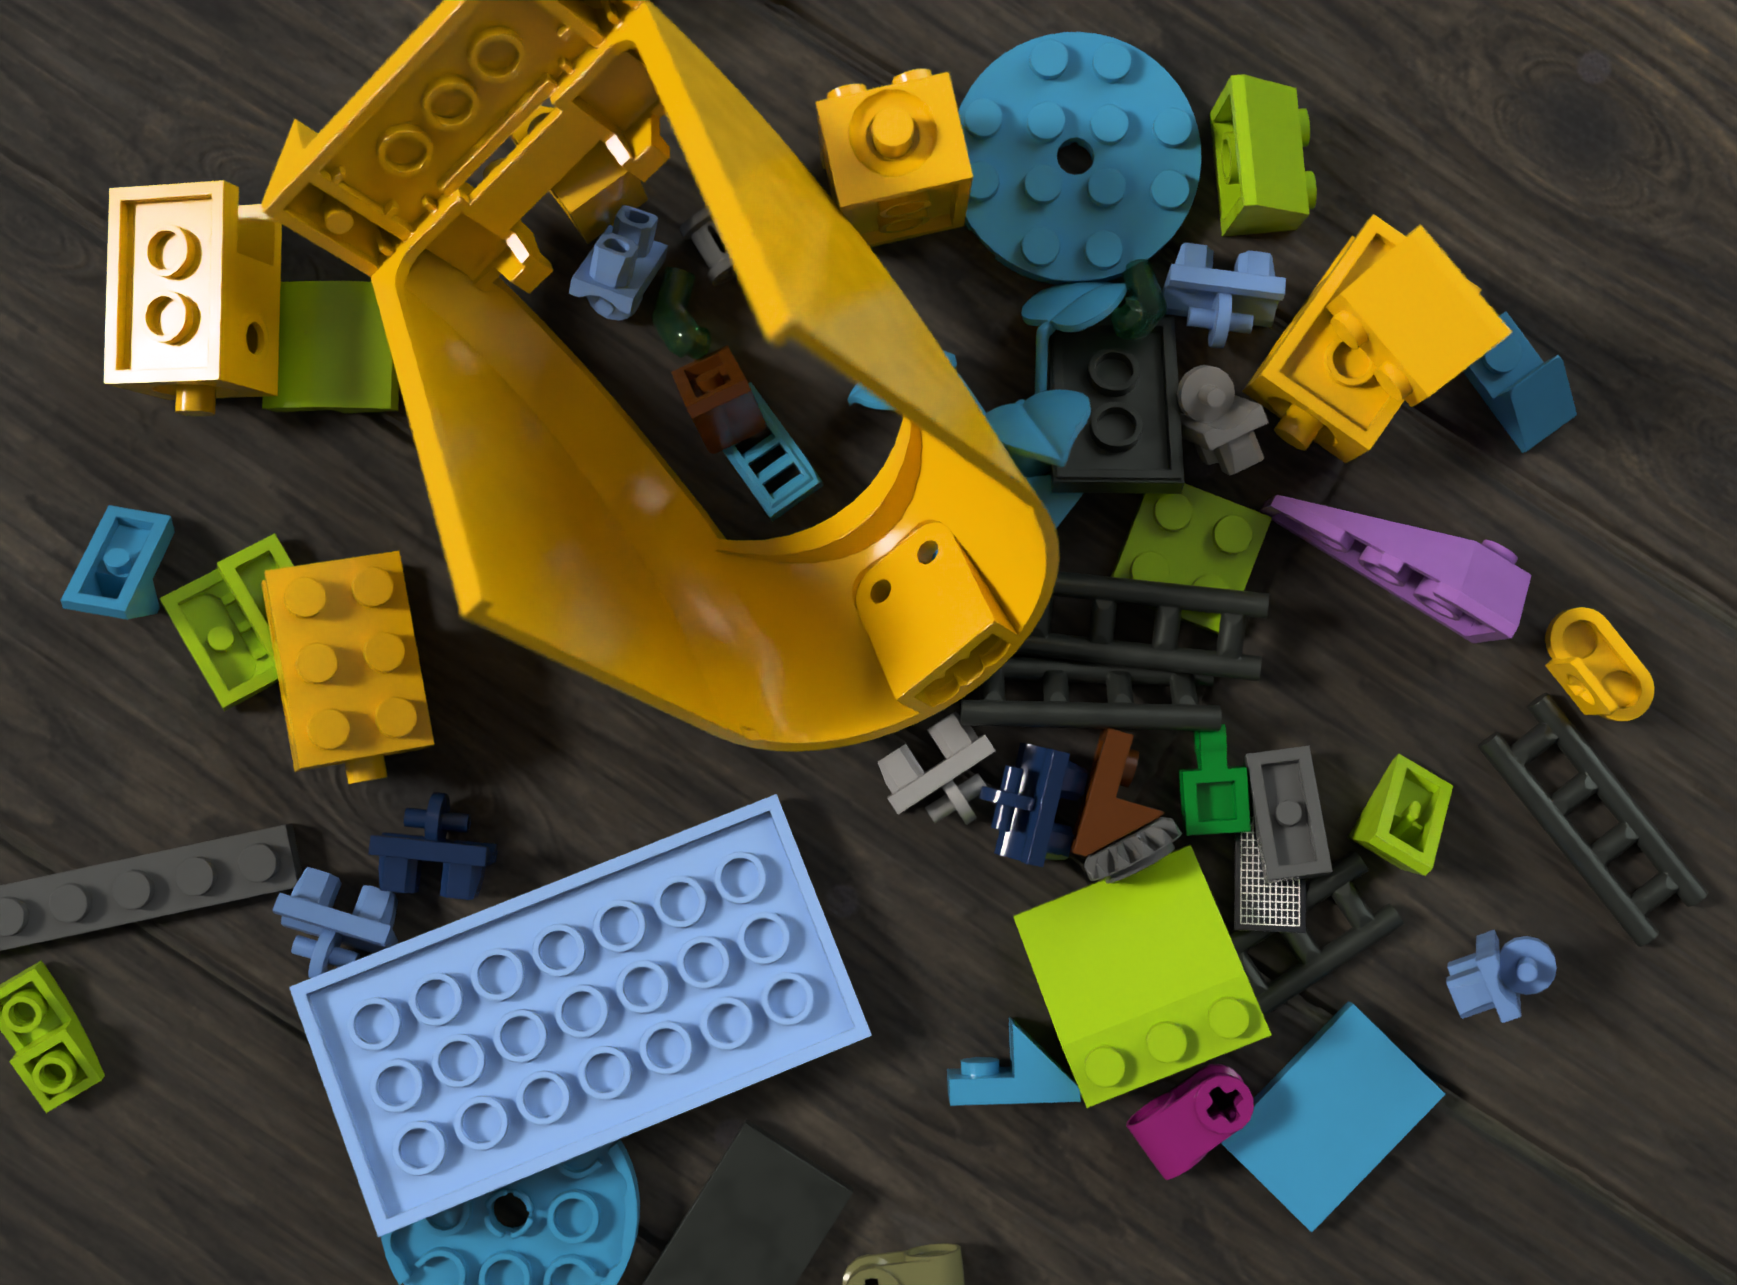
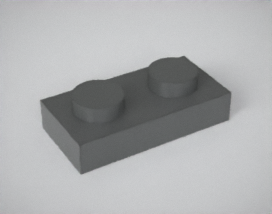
(1287, 814)

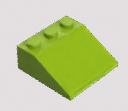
(1140, 977)

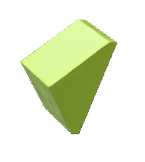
(1405, 817)

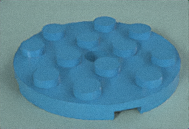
(1114, 107)
(575, 1233)

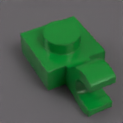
(1214, 794)

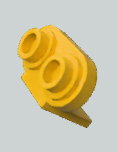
(1597, 666)

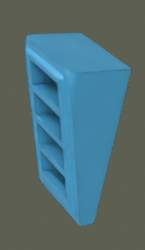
(793, 491)

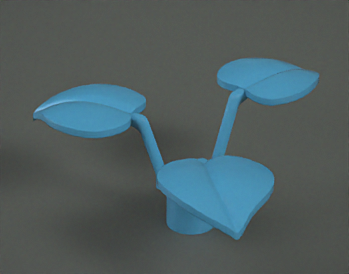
(1047, 423)

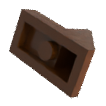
(719, 400)
(1100, 814)

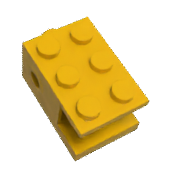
(896, 156)
(192, 295)
(1315, 378)
(347, 663)

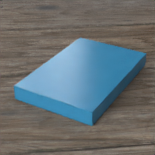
(1332, 1116)

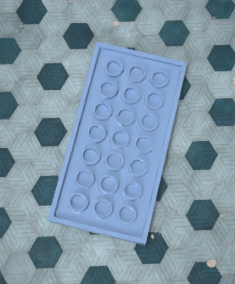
(578, 1014)

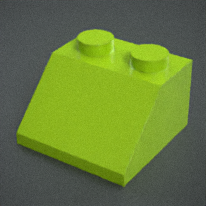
(1260, 157)

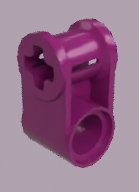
(1186, 1124)

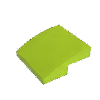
(333, 350)
(227, 622)

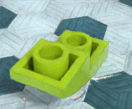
(48, 1038)

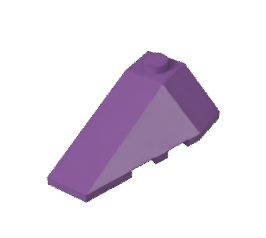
(1447, 577)

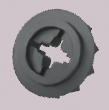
(1133, 851)

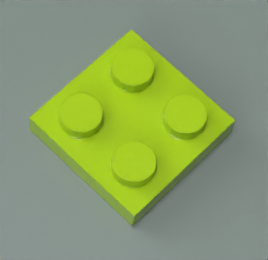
(1192, 542)

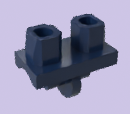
(1030, 802)
(403, 853)

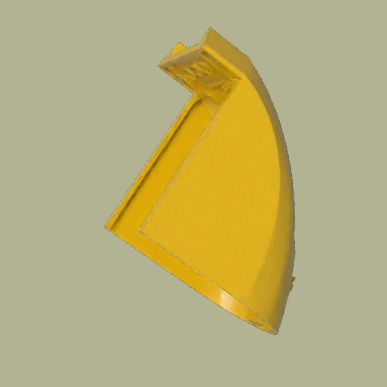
(544, 485)

